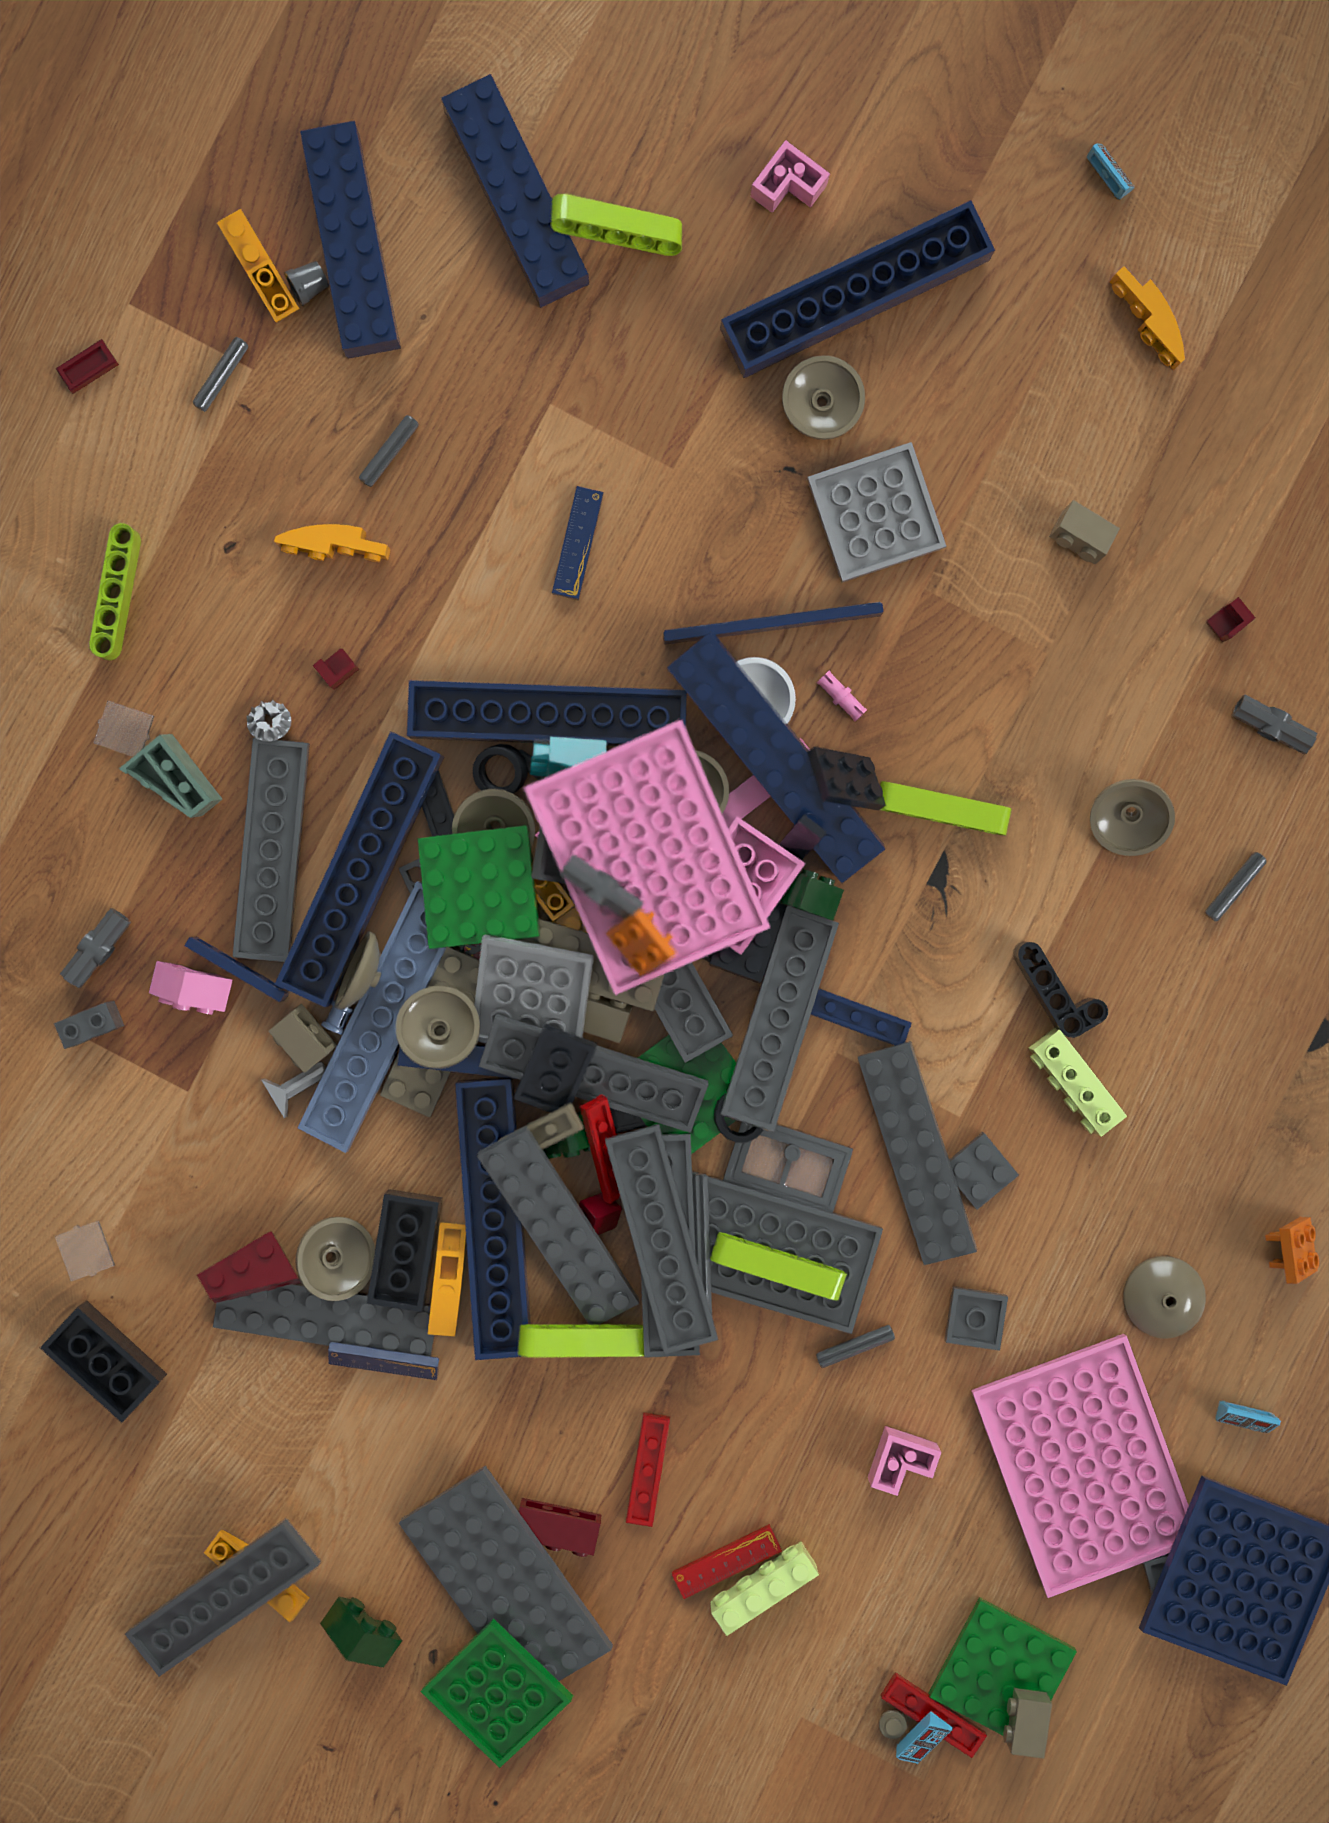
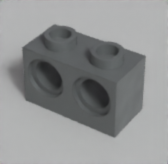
(89, 1024)

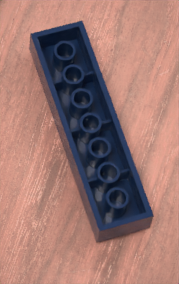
(514, 190)
(350, 239)

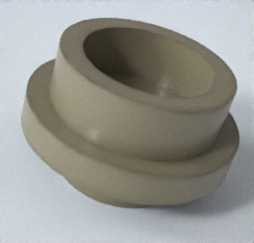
(892, 1724)

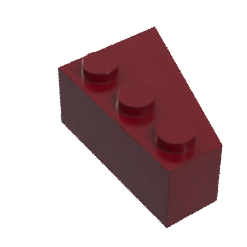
(249, 1270)

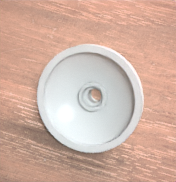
(773, 683)

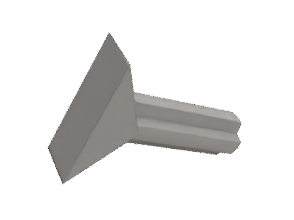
(285, 1091)

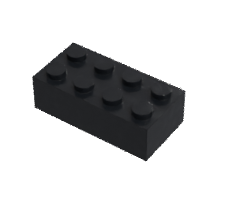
(404, 1250)
(103, 1361)

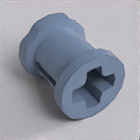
(337, 1019)

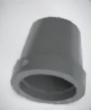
(306, 281)

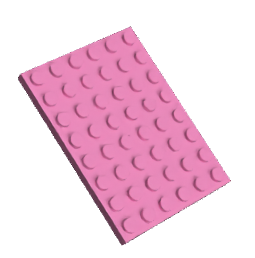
(660, 834)
(1084, 1464)

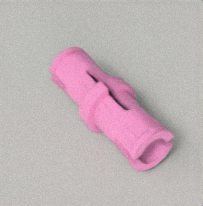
(841, 696)

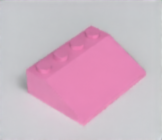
(767, 866)

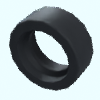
(515, 757)
(738, 1137)

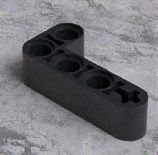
(1054, 986)

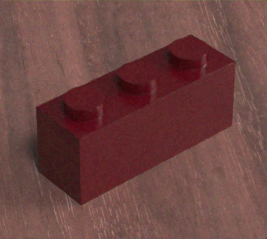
(562, 1526)

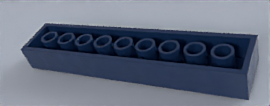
(857, 289)
(538, 712)
(772, 752)
(359, 870)
(492, 1227)

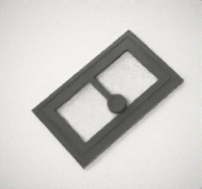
(790, 1166)

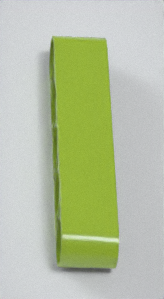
(616, 225)
(110, 579)
(945, 808)
(778, 1266)
(581, 1340)

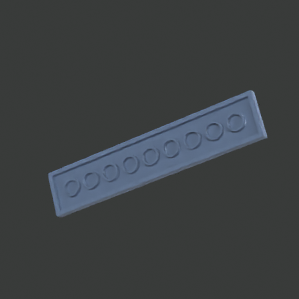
(370, 1035)

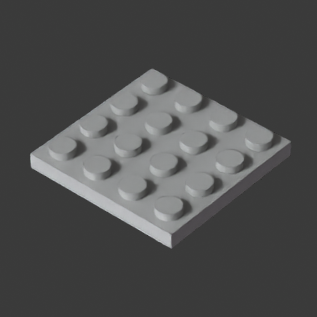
(876, 512)
(532, 985)

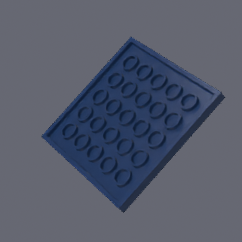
(1241, 1581)

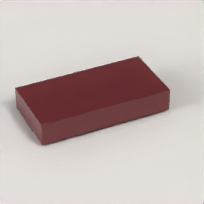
(87, 366)

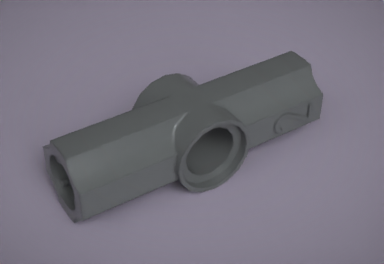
(1274, 724)
(600, 887)
(95, 948)

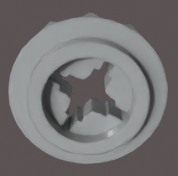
(260, 729)

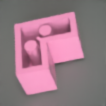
(790, 172)
(188, 987)
(899, 1453)

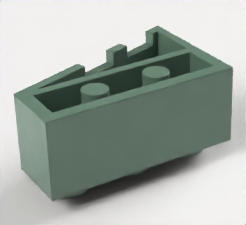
(173, 775)

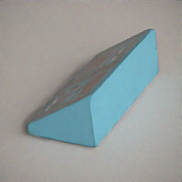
(1109, 171)
(1246, 1417)
(922, 1738)

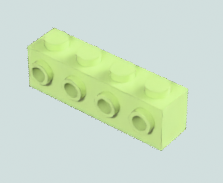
(1077, 1082)
(763, 1588)

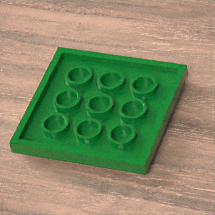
(478, 886)
(712, 1065)
(995, 1657)
(497, 1693)

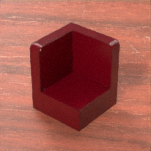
(1230, 619)
(336, 668)
(600, 1213)

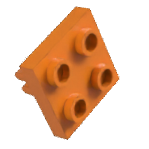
(641, 942)
(1297, 1249)

